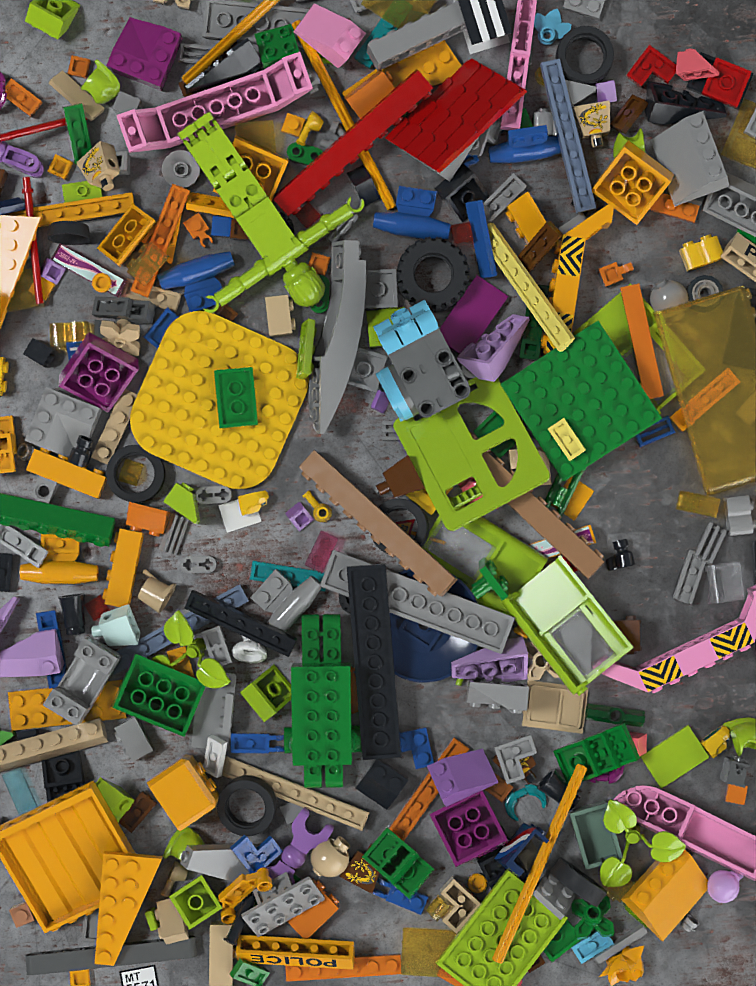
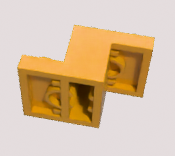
(8, 444)

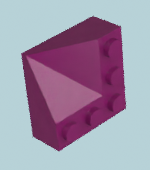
(145, 53)
(98, 372)
(469, 828)

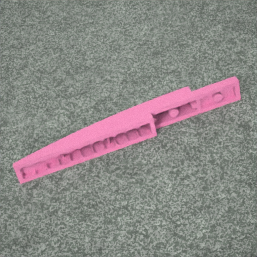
(519, 58)

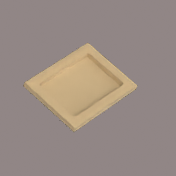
(554, 707)

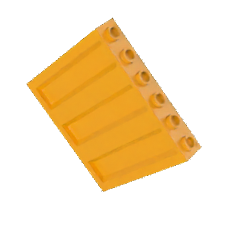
(59, 854)

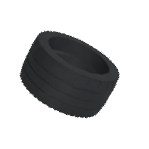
(592, 34)

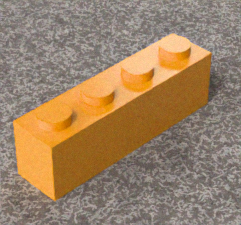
(66, 473)
(124, 567)

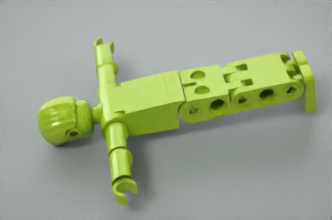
(260, 223)

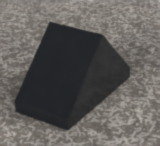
(363, 185)

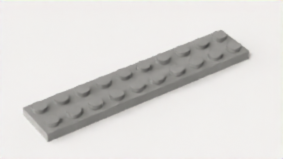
(414, 602)

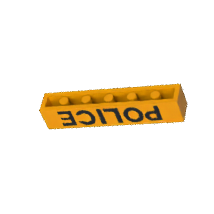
(296, 951)

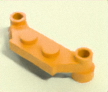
(240, 889)

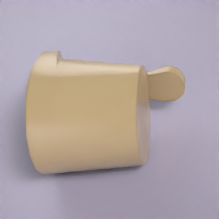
(156, 593)

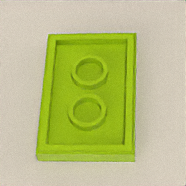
(674, 756)

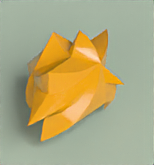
(624, 966)

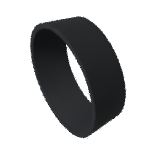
(69, 233)

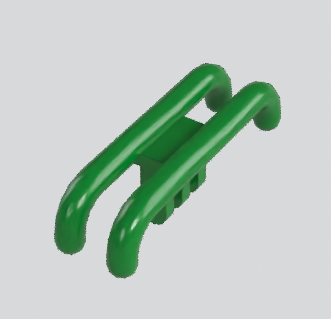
(561, 495)

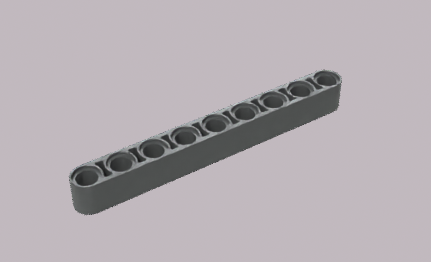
(131, 953)

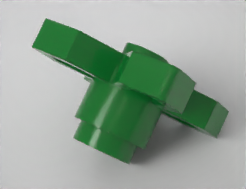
(587, 924)

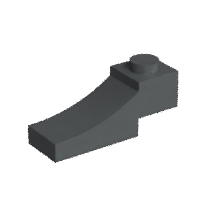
(124, 308)

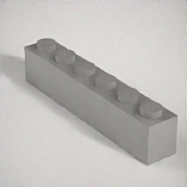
(416, 36)

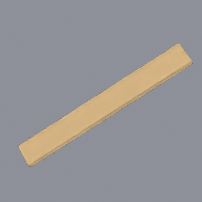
(299, 795)

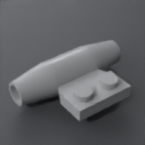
(283, 601)

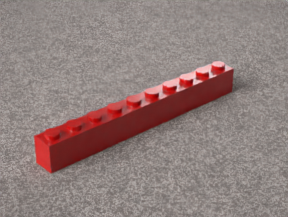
(352, 142)

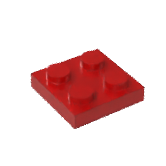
(729, 84)

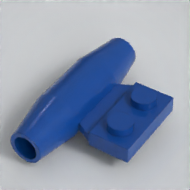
(525, 145)
(413, 216)
(198, 278)

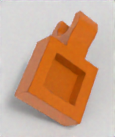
(612, 273)

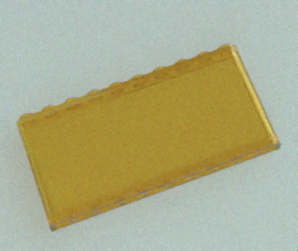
(714, 377)

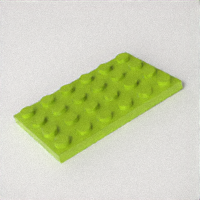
(472, 949)

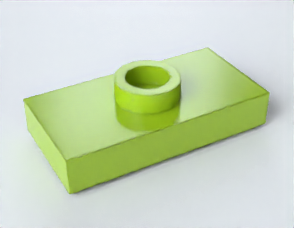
(80, 191)

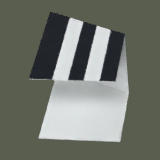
(485, 24)

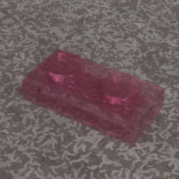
(321, 552)

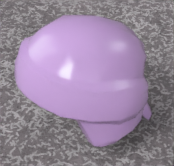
(724, 885)

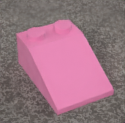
(329, 34)

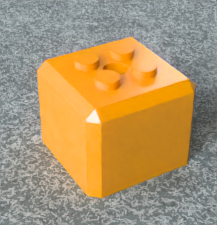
(184, 791)

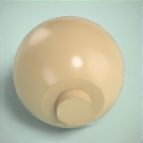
(330, 857)

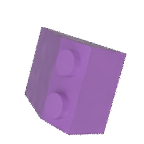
(462, 775)

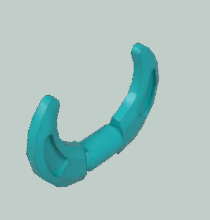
(512, 797)

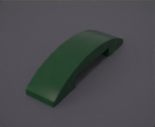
(532, 334)

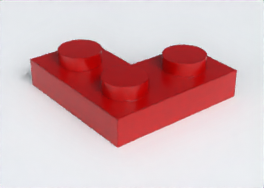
(651, 62)

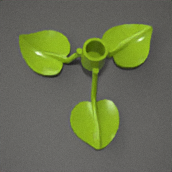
(179, 631)
(619, 818)

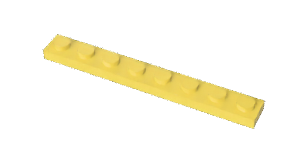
(529, 290)

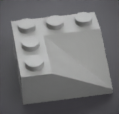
(61, 421)
(497, 693)

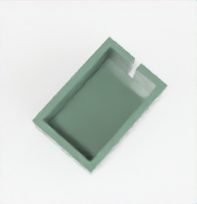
(592, 836)

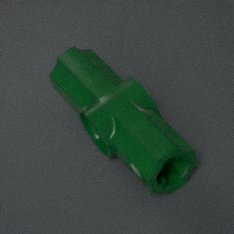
(602, 713)

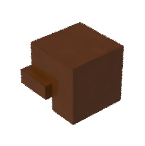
(631, 630)

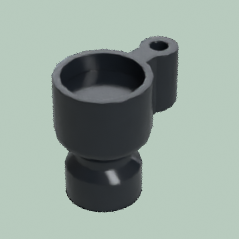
(80, 454)
(622, 558)

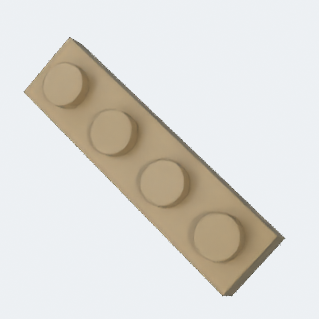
(115, 427)

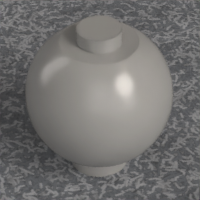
(667, 294)

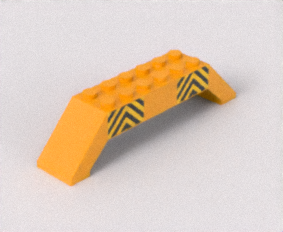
(568, 268)

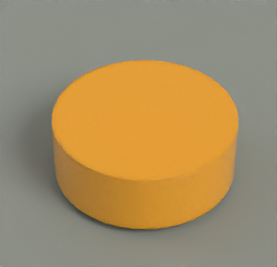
(101, 282)
(477, 882)

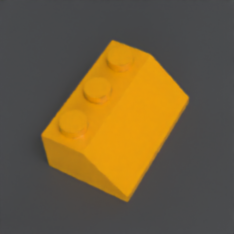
(525, 217)
(126, 235)

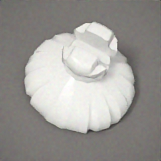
(249, 651)

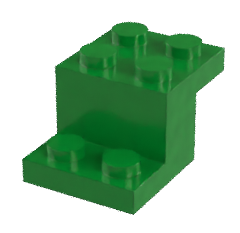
(398, 863)

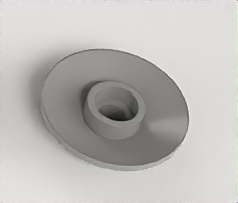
(177, 160)

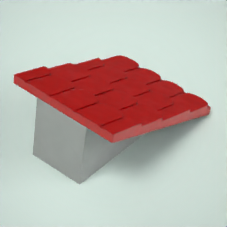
(454, 117)

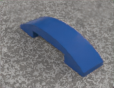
(47, 621)

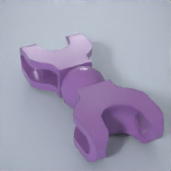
(20, 160)
(303, 841)

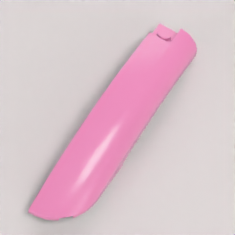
(694, 827)

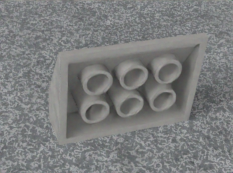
(692, 157)

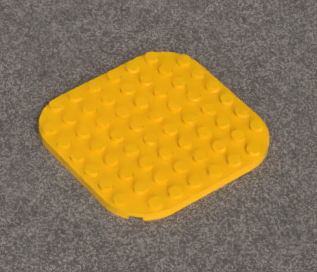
(178, 401)

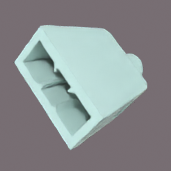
(118, 627)

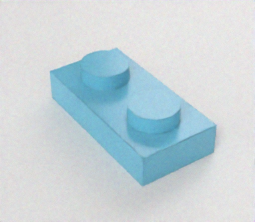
(589, 947)

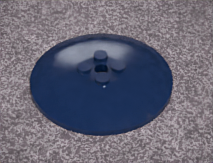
(427, 653)

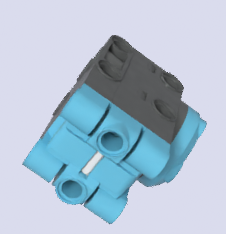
(423, 367)

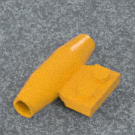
(59, 564)

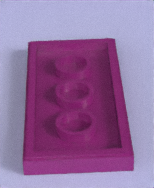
(472, 314)

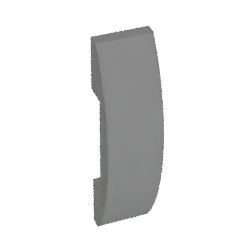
(22, 545)

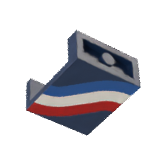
(516, 845)

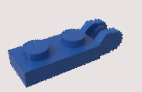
(254, 743)
(415, 904)

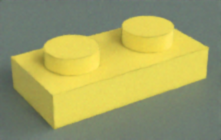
(566, 439)

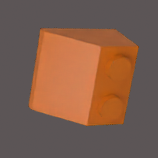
(147, 518)

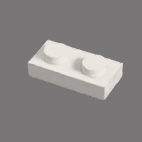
(215, 756)

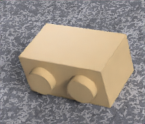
(279, 315)
(172, 925)

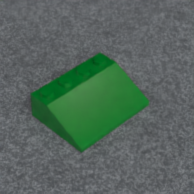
(159, 695)

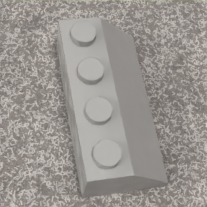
(734, 204)

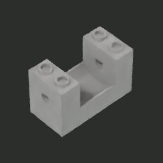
(83, 680)

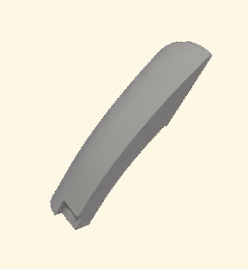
(340, 333)

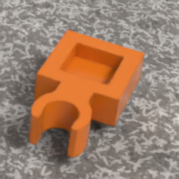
(197, 227)

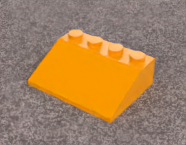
(666, 893)

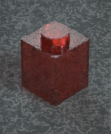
(461, 234)

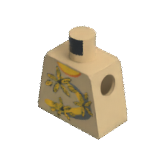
(593, 121)
(100, 165)

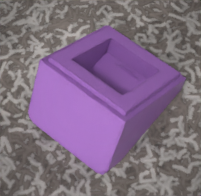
(606, 91)
(51, 271)
(380, 402)
(299, 516)

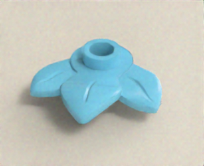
(550, 24)

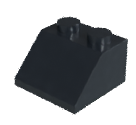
(461, 189)
(382, 783)

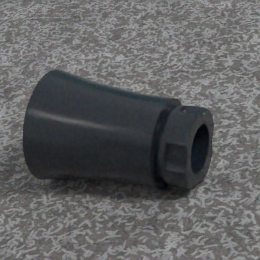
(73, 613)
(555, 786)

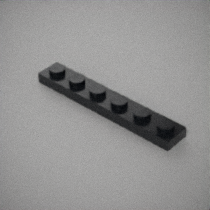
(240, 623)

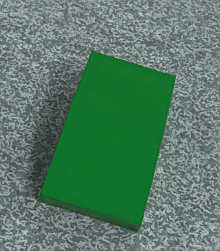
(598, 752)

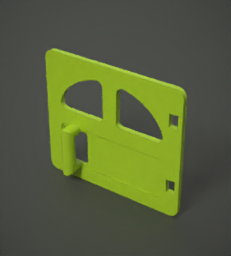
(449, 455)

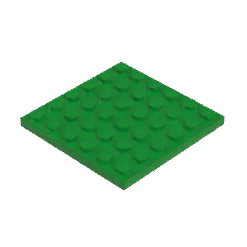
(590, 390)

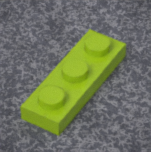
(306, 349)

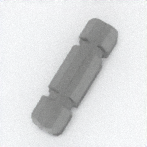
(342, 229)

